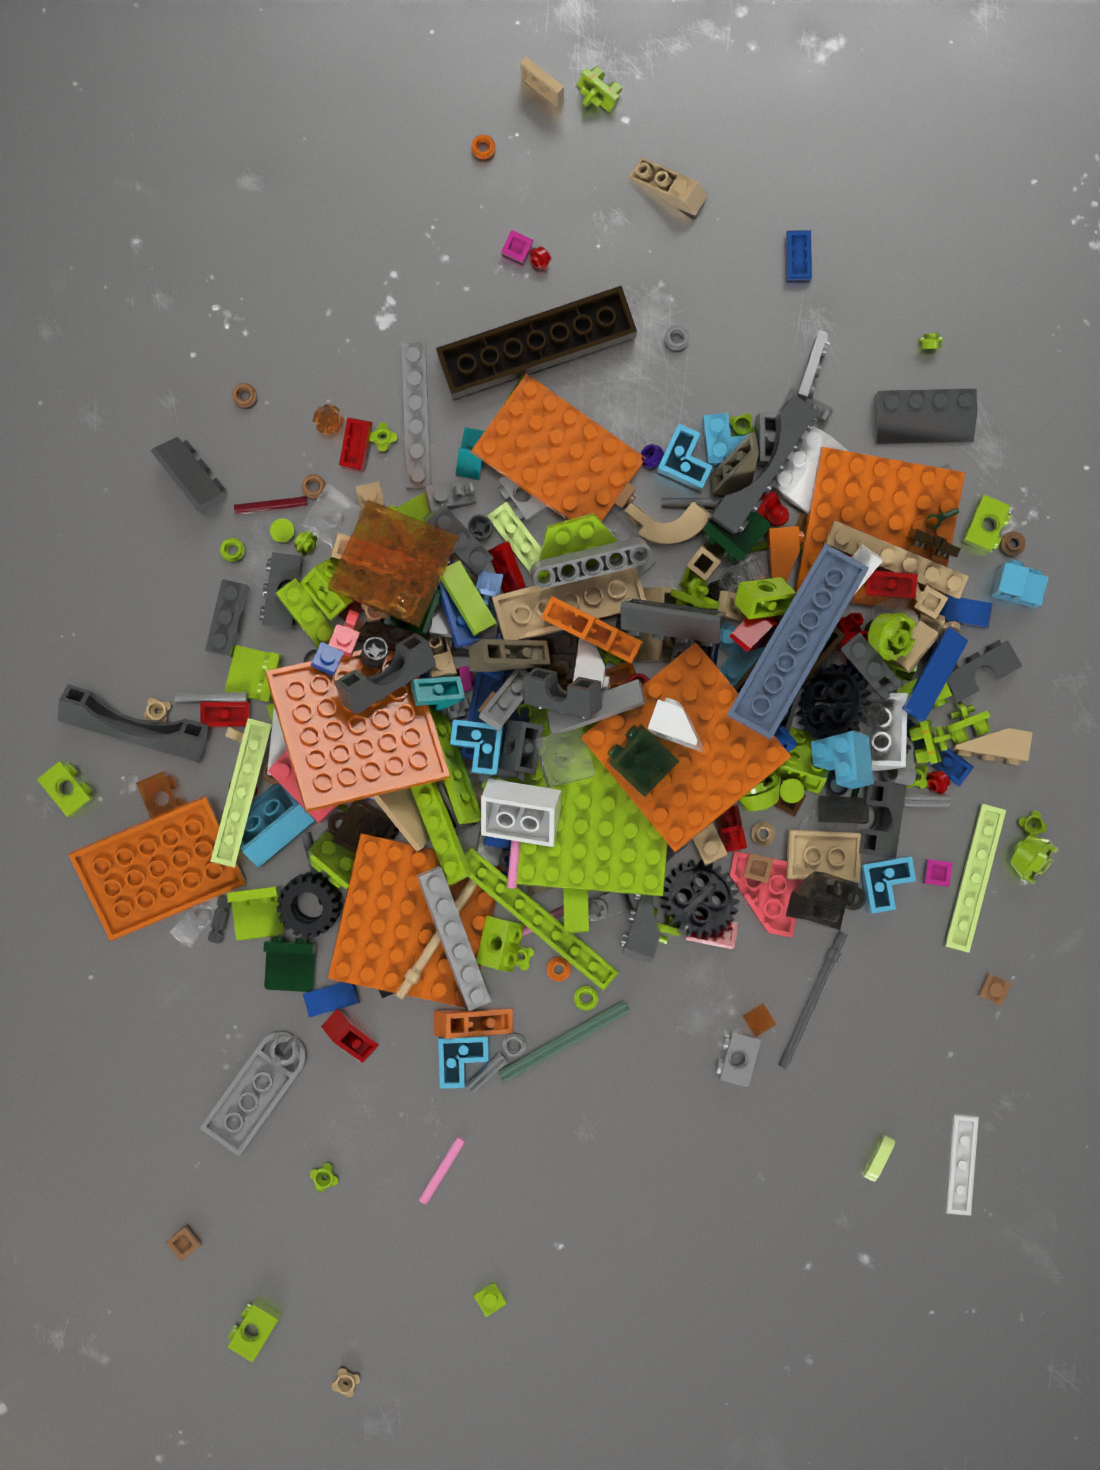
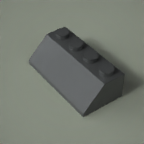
(925, 416)
(672, 620)

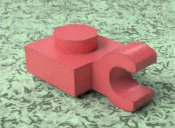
(346, 637)

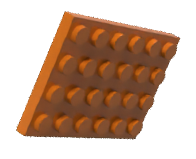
(557, 452)
(154, 868)

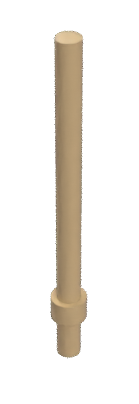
(413, 975)

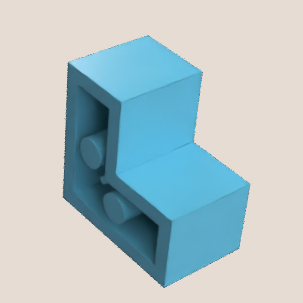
(717, 438)
(679, 463)
(1019, 584)
(738, 658)
(484, 739)
(848, 755)
(880, 877)
(454, 1055)

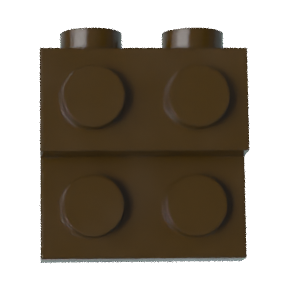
(562, 654)
(365, 820)

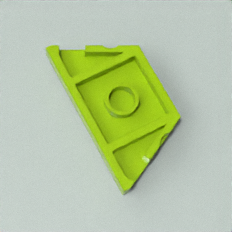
(574, 536)

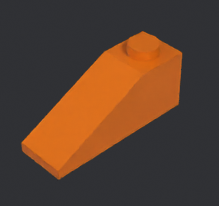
(783, 550)
(477, 1022)

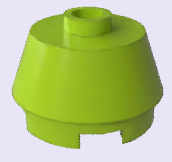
(892, 635)
(763, 795)
(1032, 857)

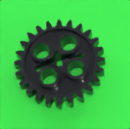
(834, 681)
(714, 915)

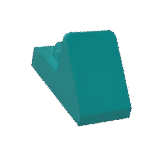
(467, 463)
(438, 692)

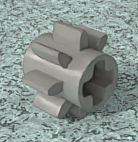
(457, 711)

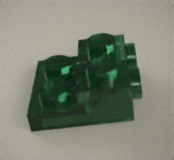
(641, 759)

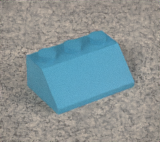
(272, 824)

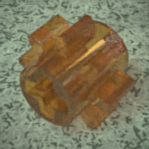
(328, 419)

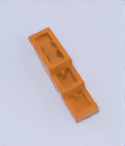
(591, 629)

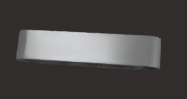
(602, 566)

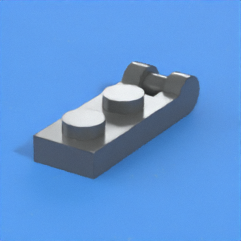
(870, 665)

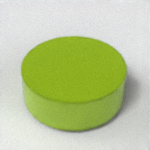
(282, 530)
(791, 790)

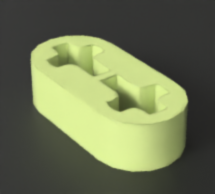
(879, 1158)

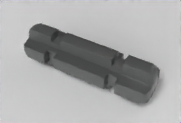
(219, 920)

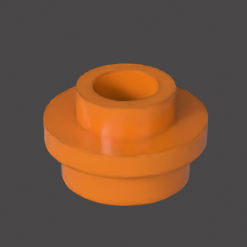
(479, 140)
(558, 961)

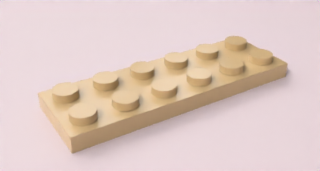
(598, 596)

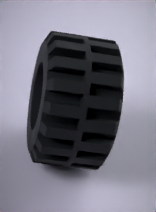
(295, 918)

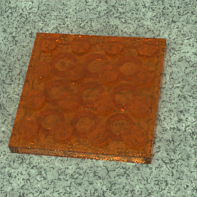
(393, 563)

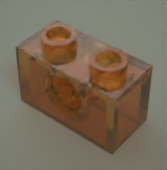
(153, 786)

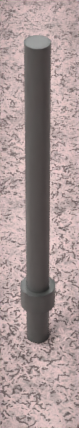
(833, 955)

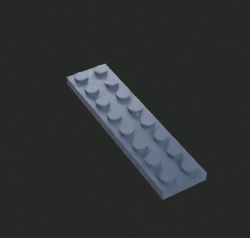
(797, 642)

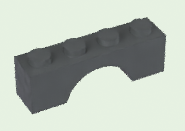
(411, 659)

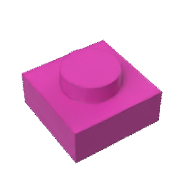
(517, 246)
(467, 678)
(938, 872)

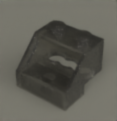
(821, 902)

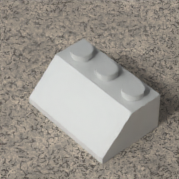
(798, 477)
(674, 724)
(888, 740)
(520, 812)

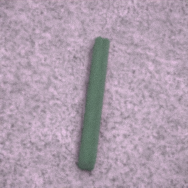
(564, 1041)

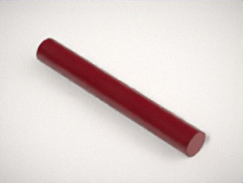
(270, 505)

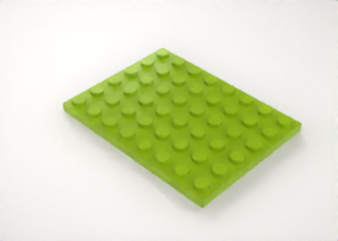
(599, 837)

